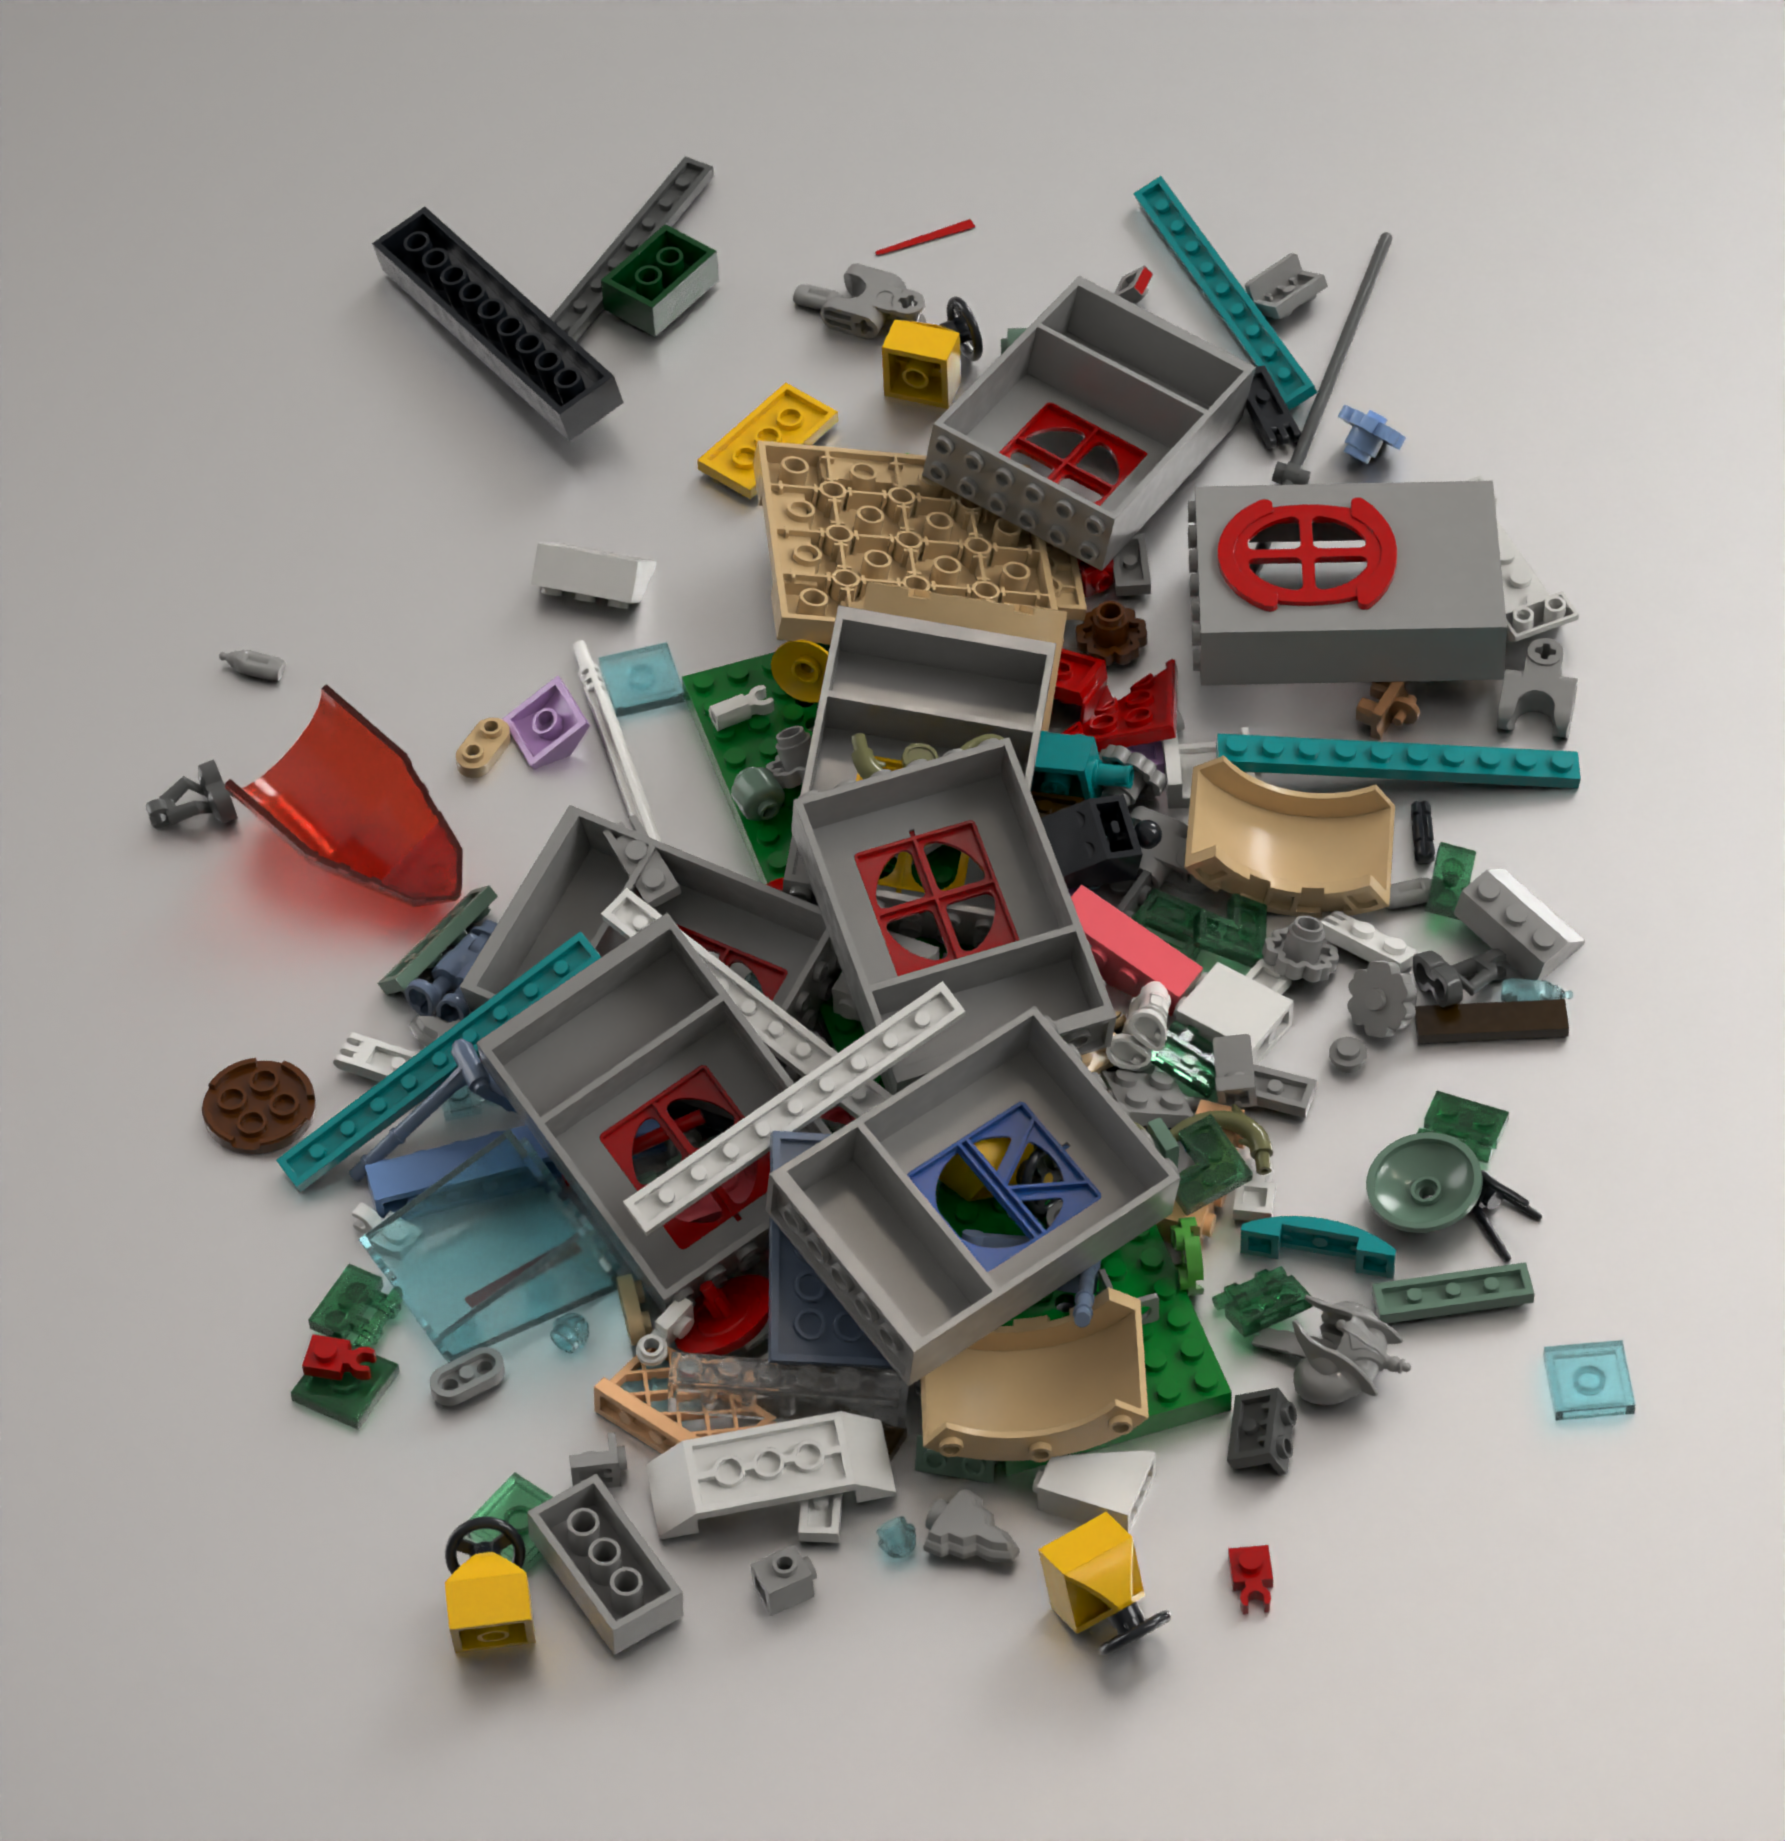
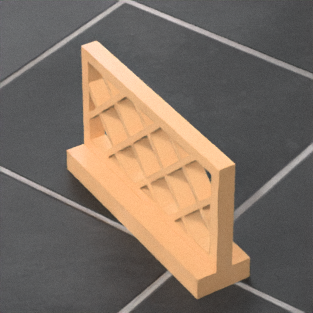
(639, 1418)

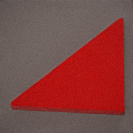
(1139, 717)

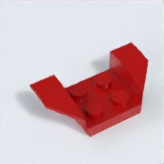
(1082, 682)

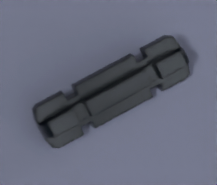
(1422, 832)

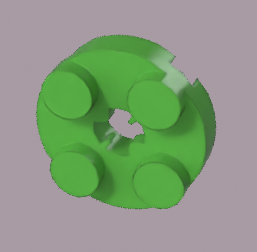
(1190, 1254)

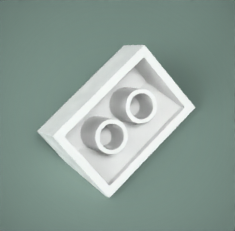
(591, 574)

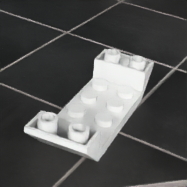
(1527, 602)
(768, 1469)

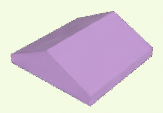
(547, 724)

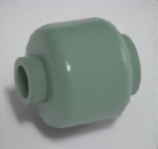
(757, 793)

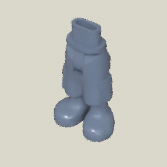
(448, 975)

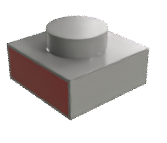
(1134, 285)

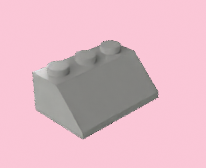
(1517, 924)

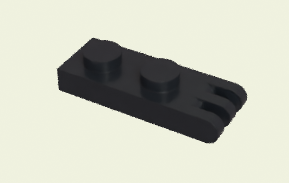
(1270, 411)

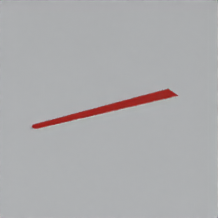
(961, 226)

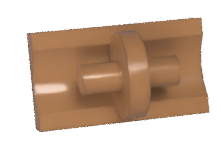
(1394, 707)

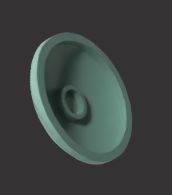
(1421, 1168)

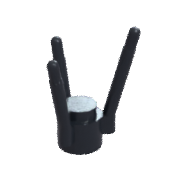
(1490, 1197)

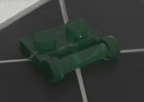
(1171, 917)

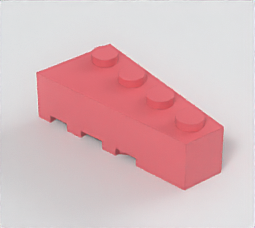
(1130, 953)

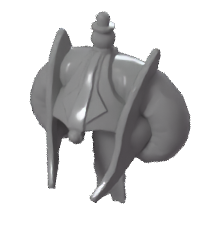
(1344, 1359)

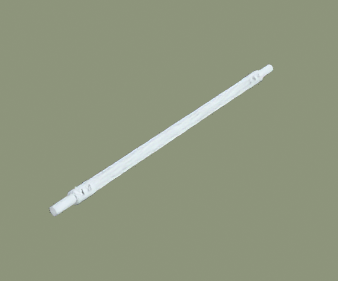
(614, 740)

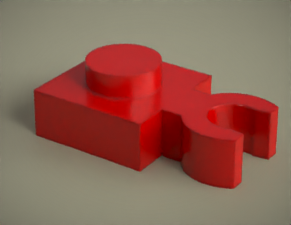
(333, 1356)
(1251, 1575)

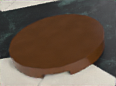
(258, 1106)

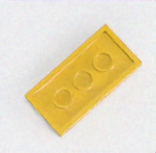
(782, 418)

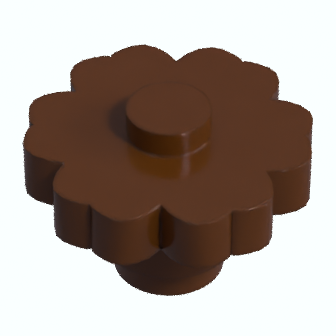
(1111, 633)

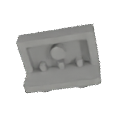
(1284, 287)

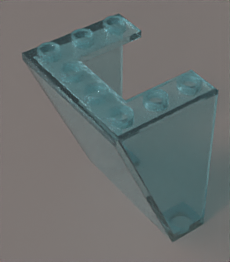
(491, 1250)

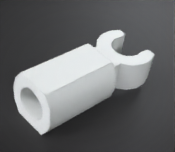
(740, 708)

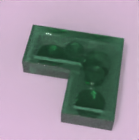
(1449, 877)
(1238, 936)
(1216, 1167)

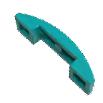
(1320, 1236)

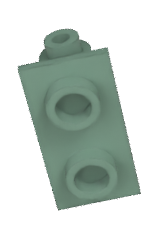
(959, 1467)

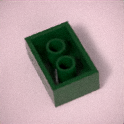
(660, 280)

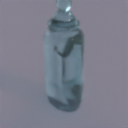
(1529, 990)

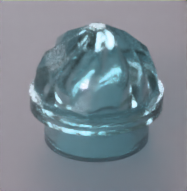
(570, 1332)
(897, 1537)

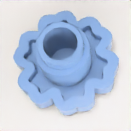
(1368, 434)

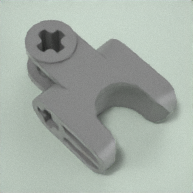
(877, 303)
(1539, 689)
(1168, 857)

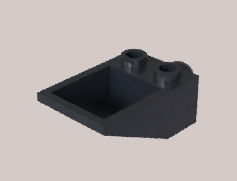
(1082, 846)

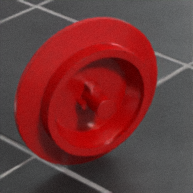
(727, 1316)

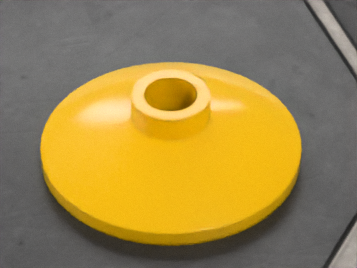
(800, 669)

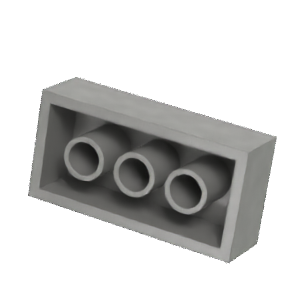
(605, 1564)

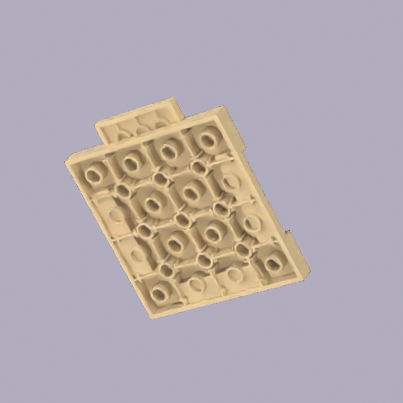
(875, 518)

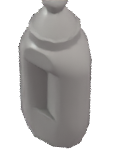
(813, 296)
(255, 664)
(1409, 893)

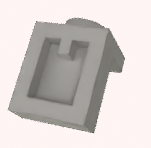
(604, 1464)

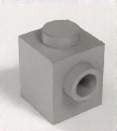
(783, 1579)

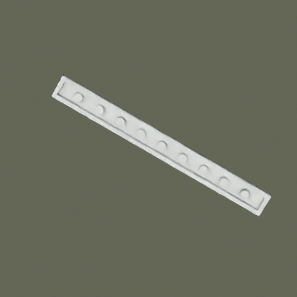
(777, 1029)
(794, 1108)

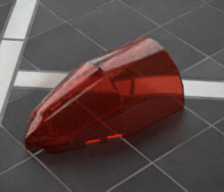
(358, 809)

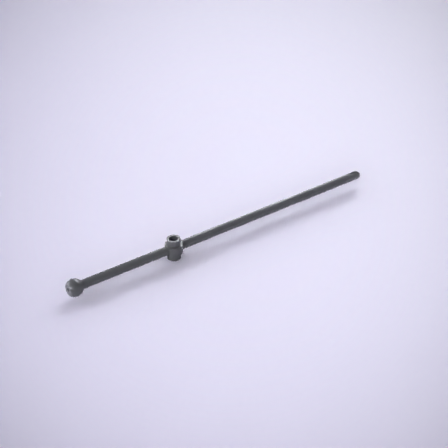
(1292, 472)

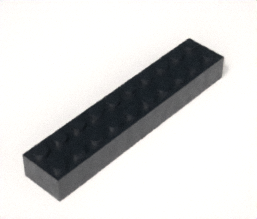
(498, 323)

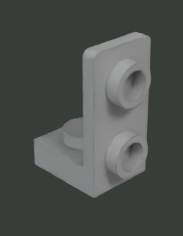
(1234, 1070)

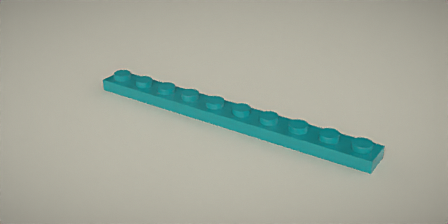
(1224, 291)
(1400, 760)
(428, 1068)

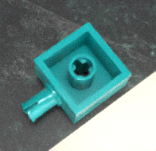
(1073, 767)

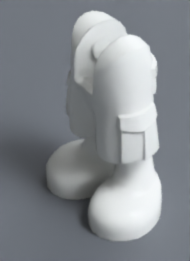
(1143, 1028)

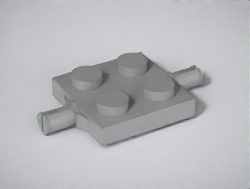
(1150, 1096)

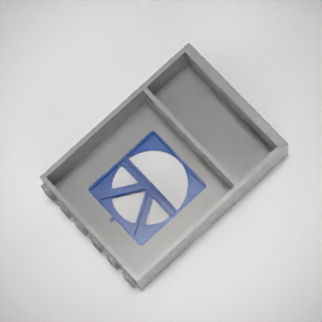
(870, 1215)

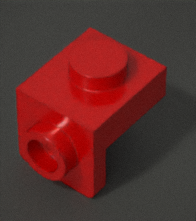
(1095, 580)

